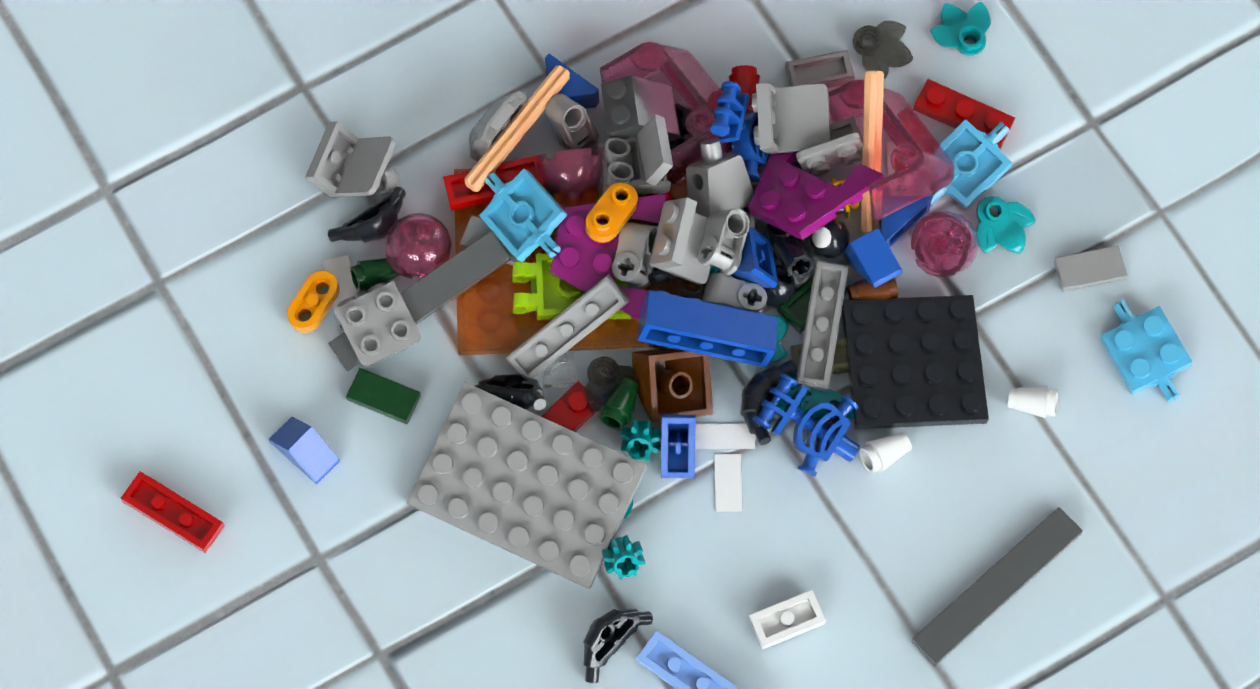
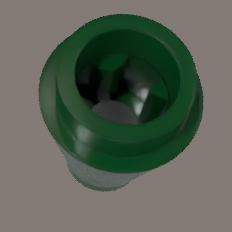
(371, 272)
(619, 406)

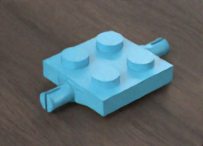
(976, 162)
(523, 215)
(1146, 350)

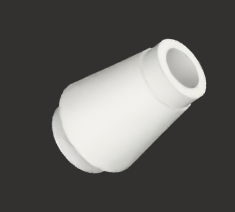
(1034, 400)
(883, 452)

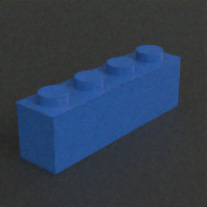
(707, 328)

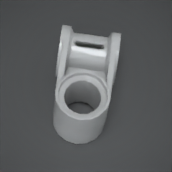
(570, 122)
(724, 239)
(634, 254)
(726, 290)

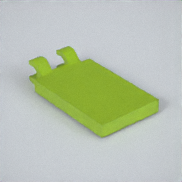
(548, 293)

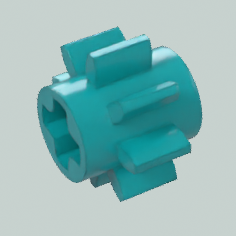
(641, 440)
(623, 557)

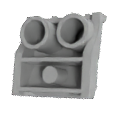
(494, 122)
(623, 164)

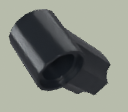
(790, 252)

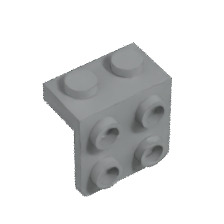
(791, 117)
(843, 148)
(348, 163)
(679, 240)
(377, 323)

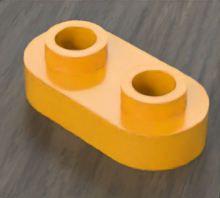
(613, 210)
(311, 302)

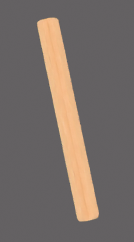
(516, 128)
(872, 138)

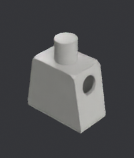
(718, 180)

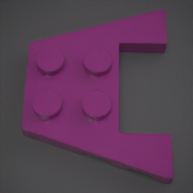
(802, 201)
(586, 262)

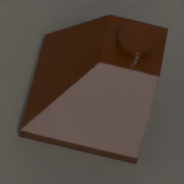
(673, 382)

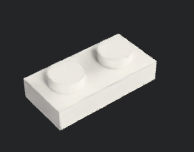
(787, 619)

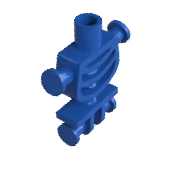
(737, 126)
(836, 441)

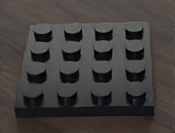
(914, 362)

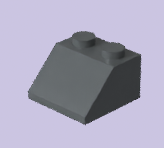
(633, 102)

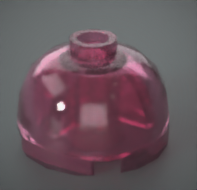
(571, 171)
(944, 243)
(417, 245)

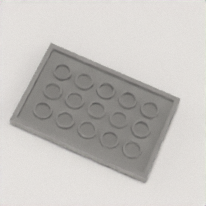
(527, 485)

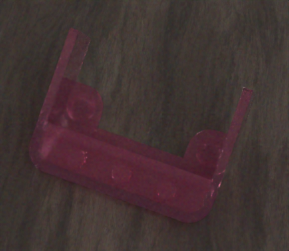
(692, 84)
(918, 160)

